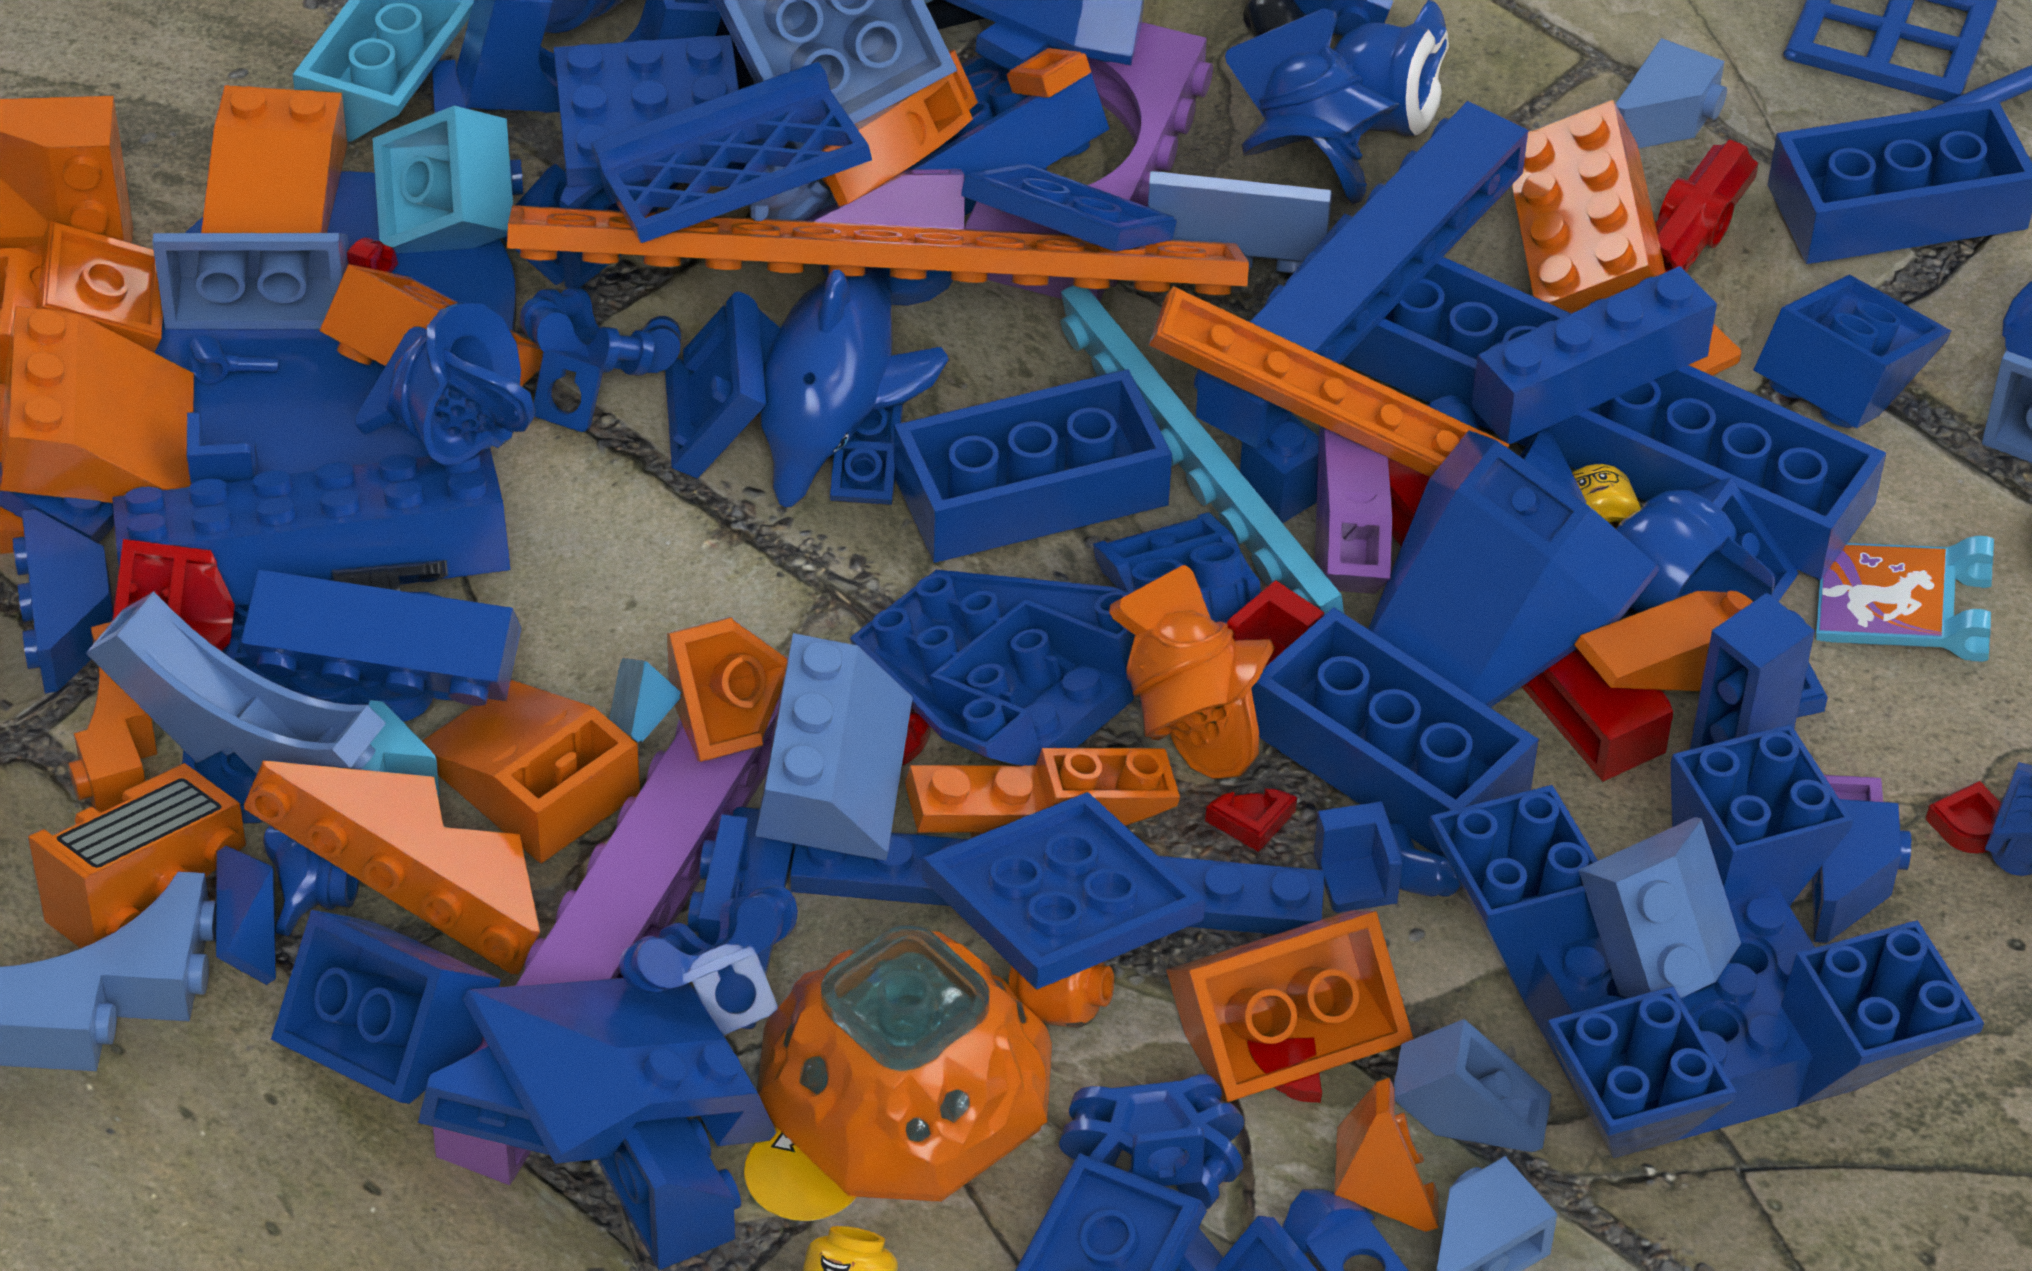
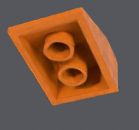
(274, 161)

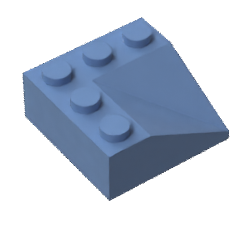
(867, 47)

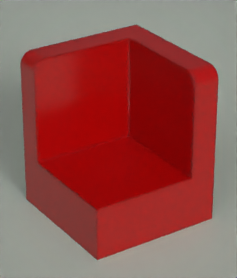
(1276, 616)

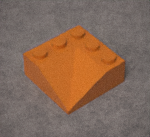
(61, 167)

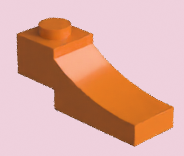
(111, 745)

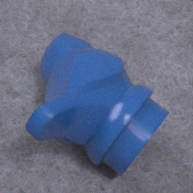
(305, 880)

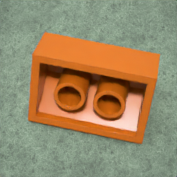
(379, 307)
(1302, 983)

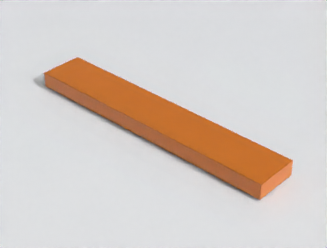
(1306, 383)

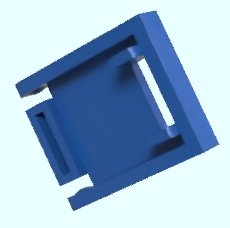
(715, 386)

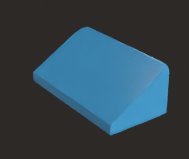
(641, 698)

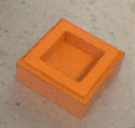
(1048, 72)

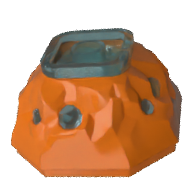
(905, 1067)

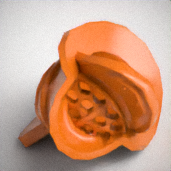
(1190, 667)

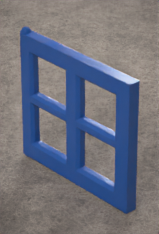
(1889, 29)

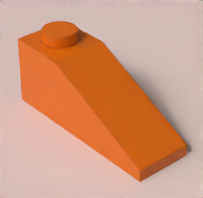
(1662, 644)

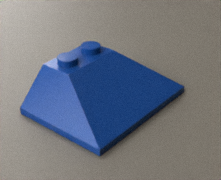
(610, 1056)

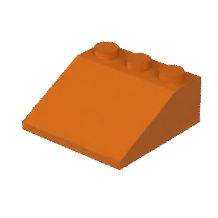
(90, 411)

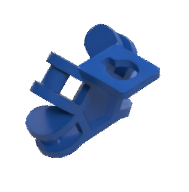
(573, 342)
(682, 957)
(1157, 1128)

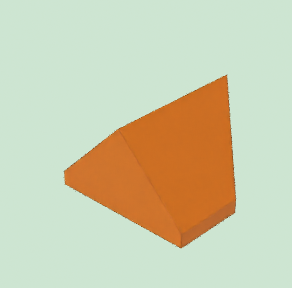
(725, 685)
(1379, 1162)

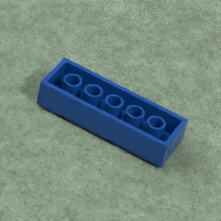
(330, 519)

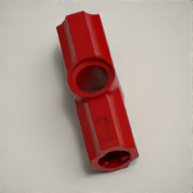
(1702, 207)

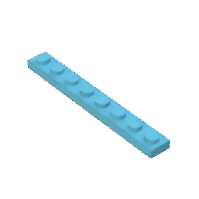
(1206, 466)

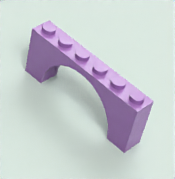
(1155, 105)

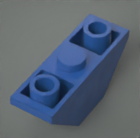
(64, 596)

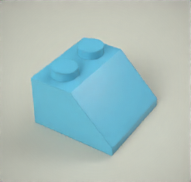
(443, 182)

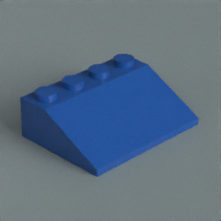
(1018, 127)

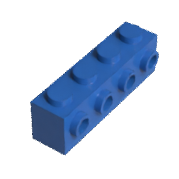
(1593, 355)
(381, 637)

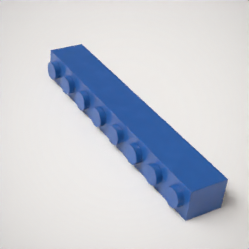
(1377, 256)

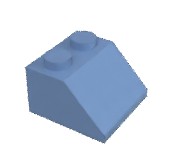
(1662, 912)

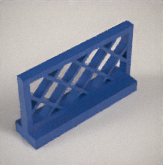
(736, 127)

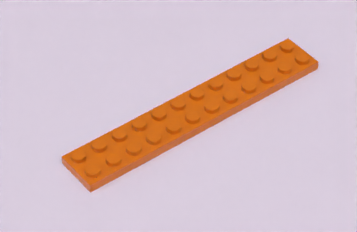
(903, 249)

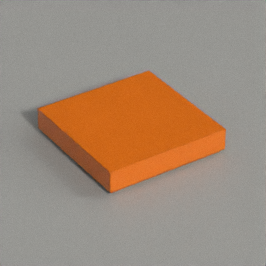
(102, 281)

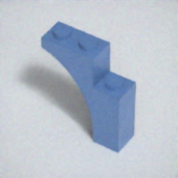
(221, 705)
(151, 968)

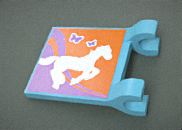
(1907, 596)

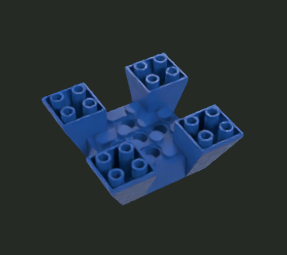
(1781, 1017)

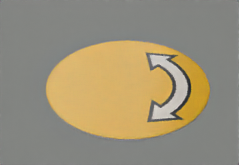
(791, 1183)

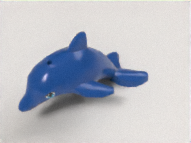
(837, 366)

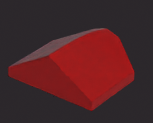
(184, 580)

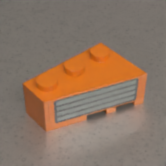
(125, 857)

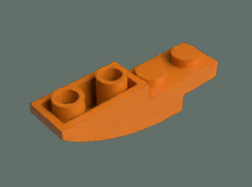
(906, 134)
(984, 797)

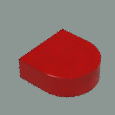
(1965, 817)

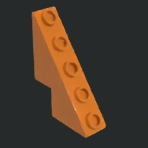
(394, 840)

